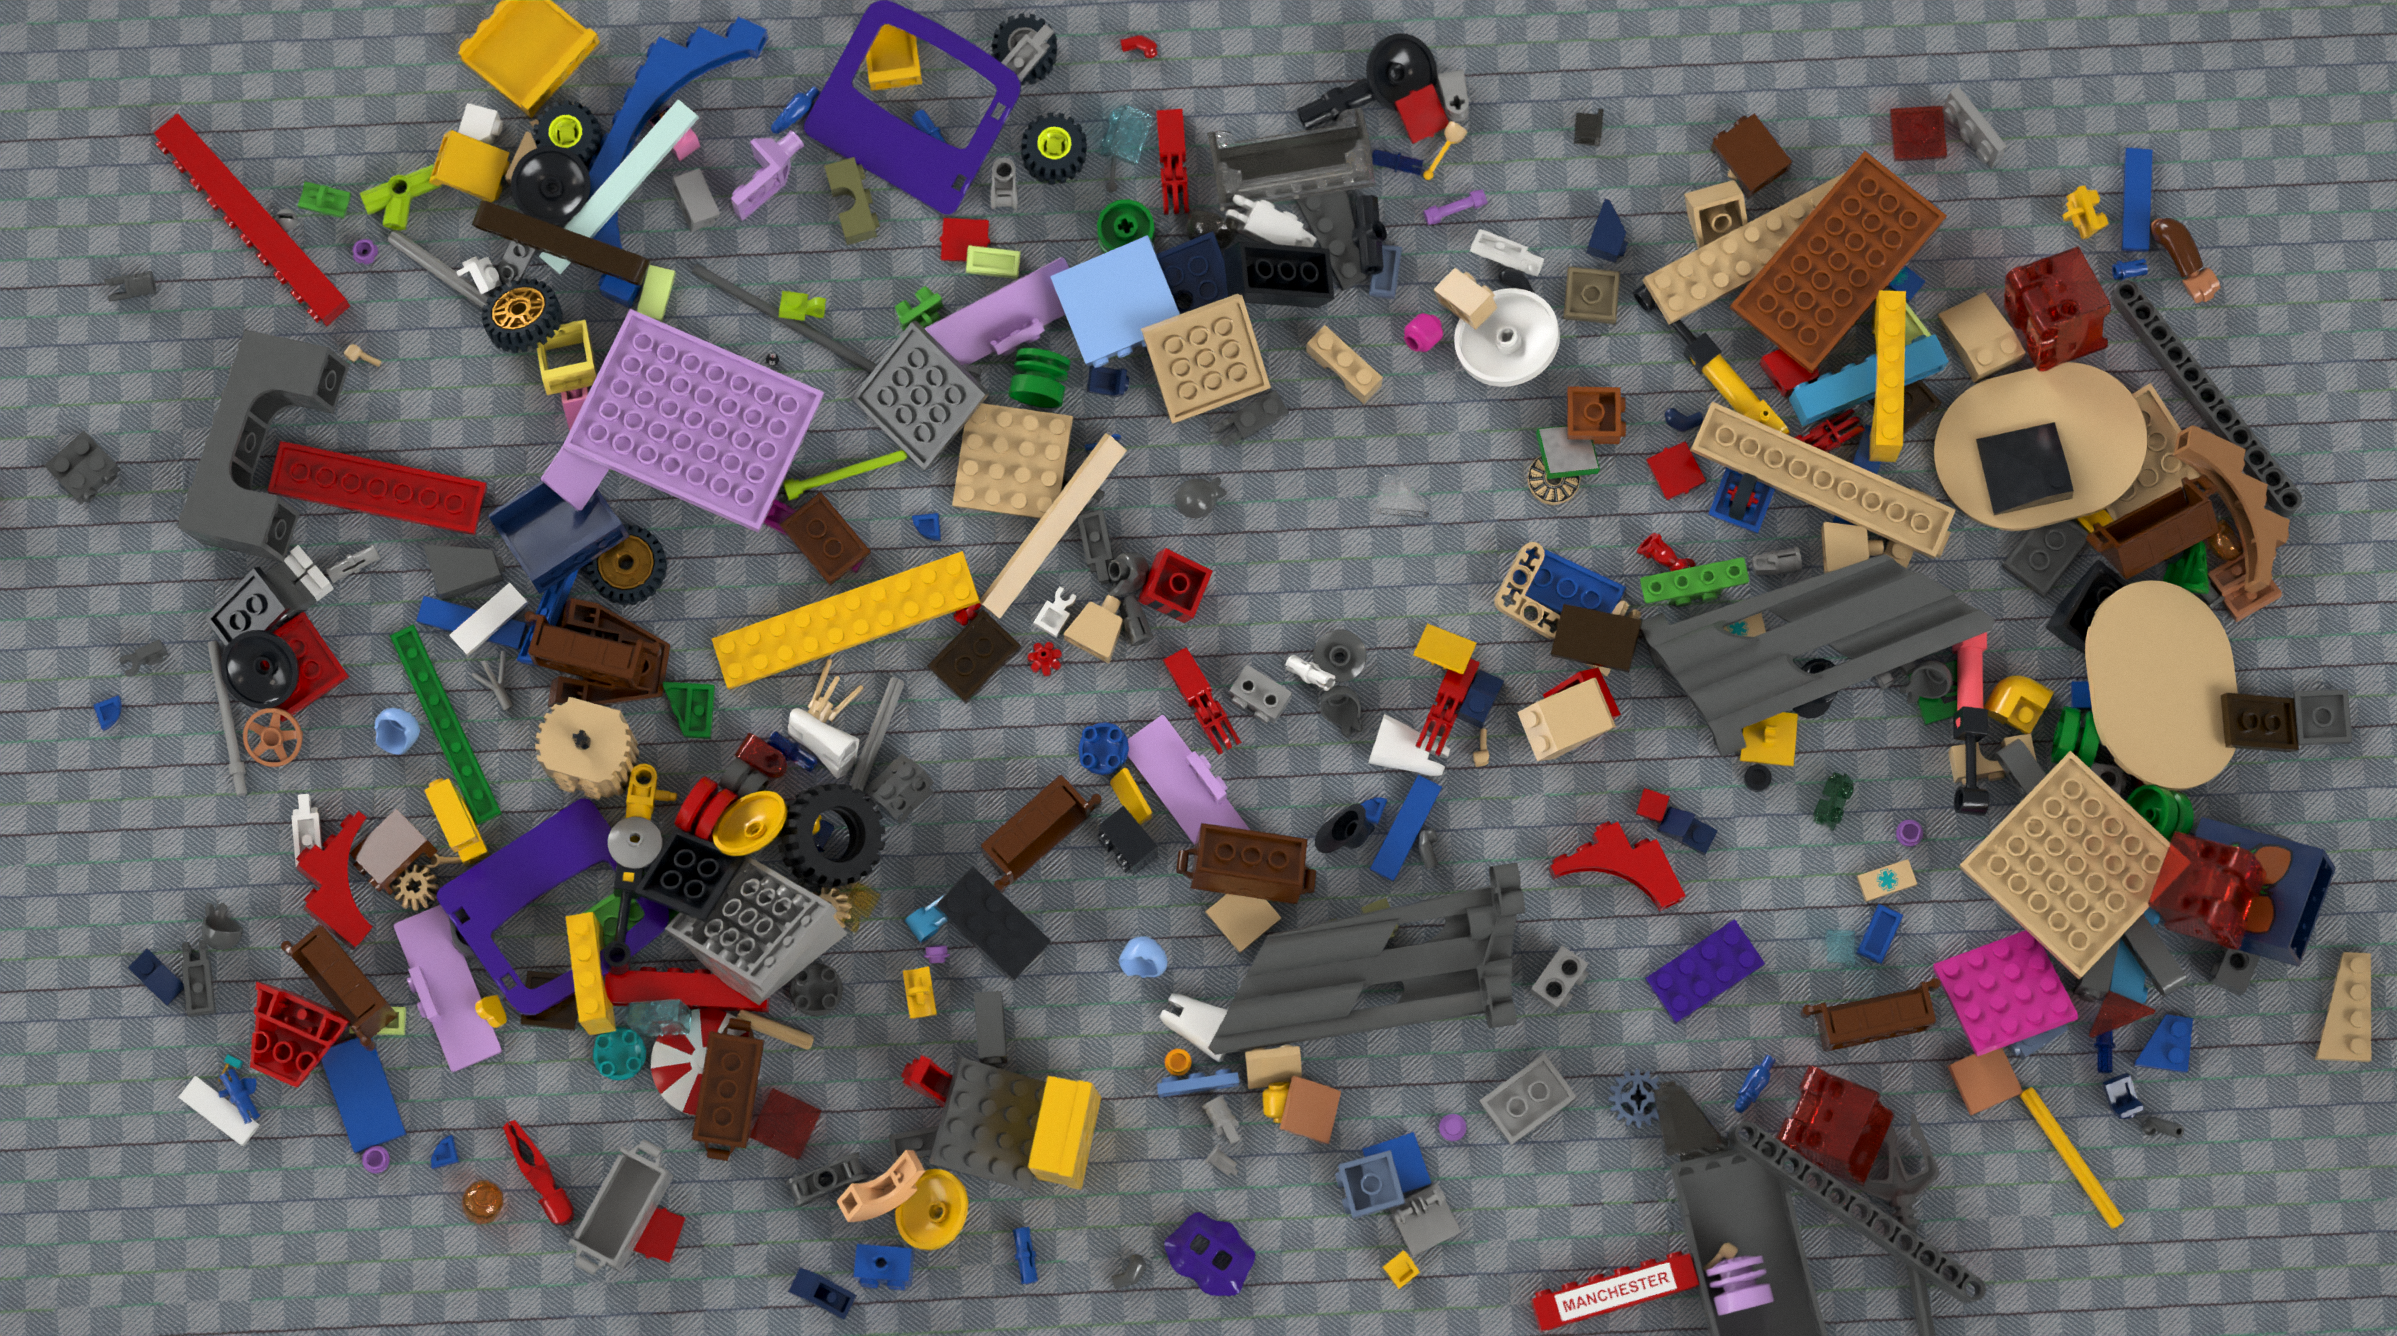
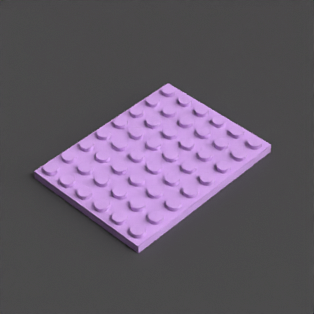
(693, 420)

